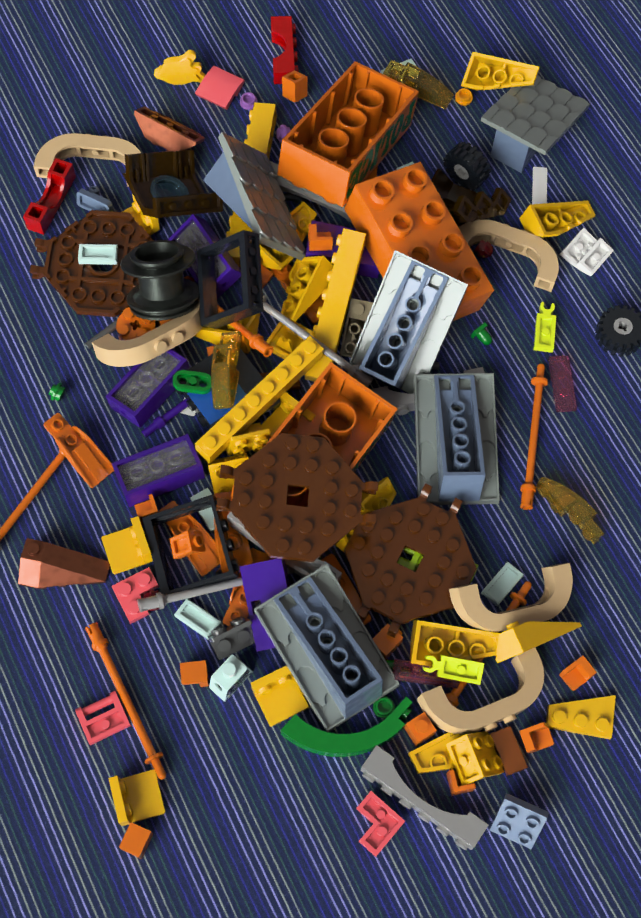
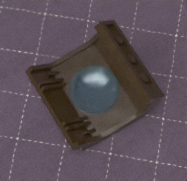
(168, 184)

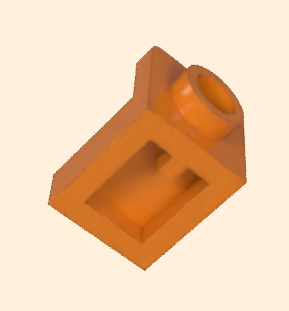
(187, 544)

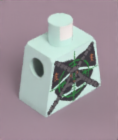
(229, 677)

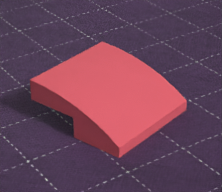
(219, 87)

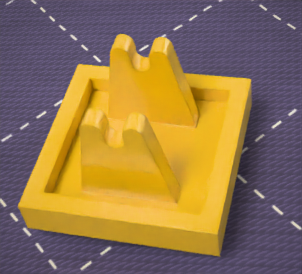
(285, 340)

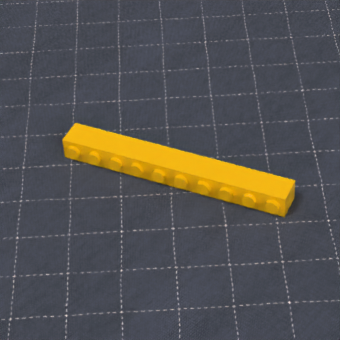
(260, 137)

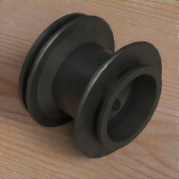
(162, 286)

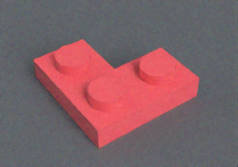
(133, 588)
(384, 821)

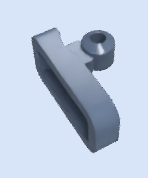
(91, 200)

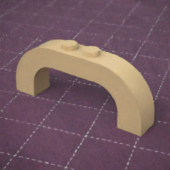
(81, 146)
(519, 242)
(150, 345)
(556, 594)
(452, 720)

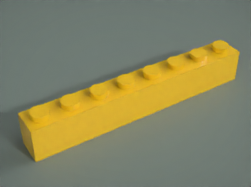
(337, 295)
(259, 399)

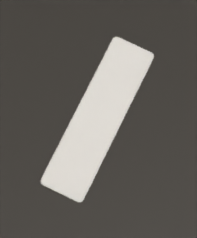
(539, 187)

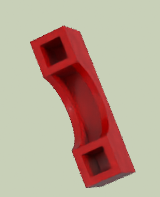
(282, 34)
(59, 180)

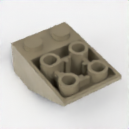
(354, 325)

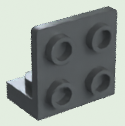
(232, 638)

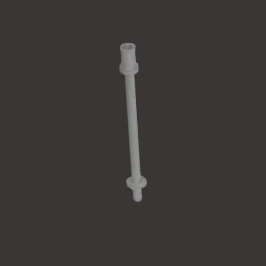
(352, 370)
(160, 600)

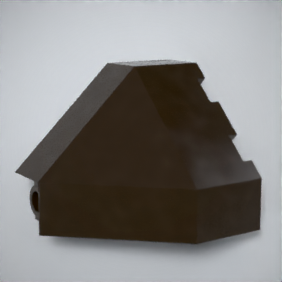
(466, 204)

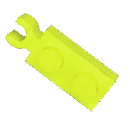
(545, 329)
(456, 668)

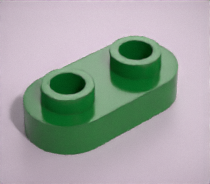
(193, 381)

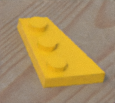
(584, 717)
(433, 755)

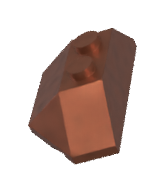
(166, 131)

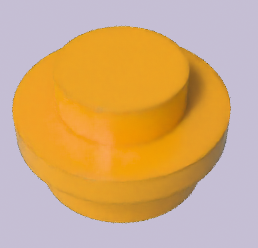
(464, 97)

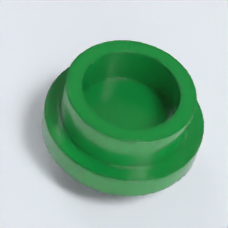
(57, 392)
(383, 707)

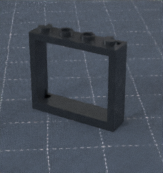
(250, 278)
(157, 550)

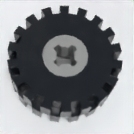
(467, 166)
(618, 339)

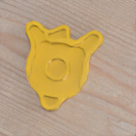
(180, 69)

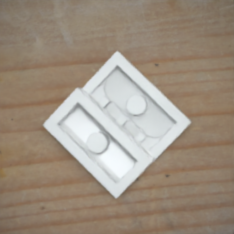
(586, 252)

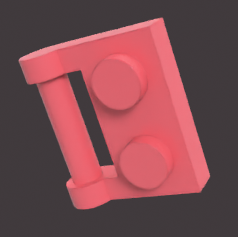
(106, 723)

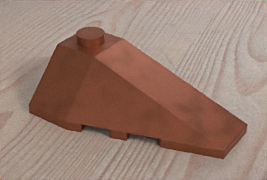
(53, 565)

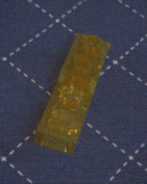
(428, 86)
(223, 371)
(565, 501)

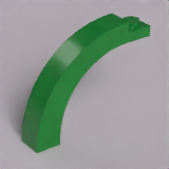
(346, 745)

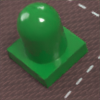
(482, 334)

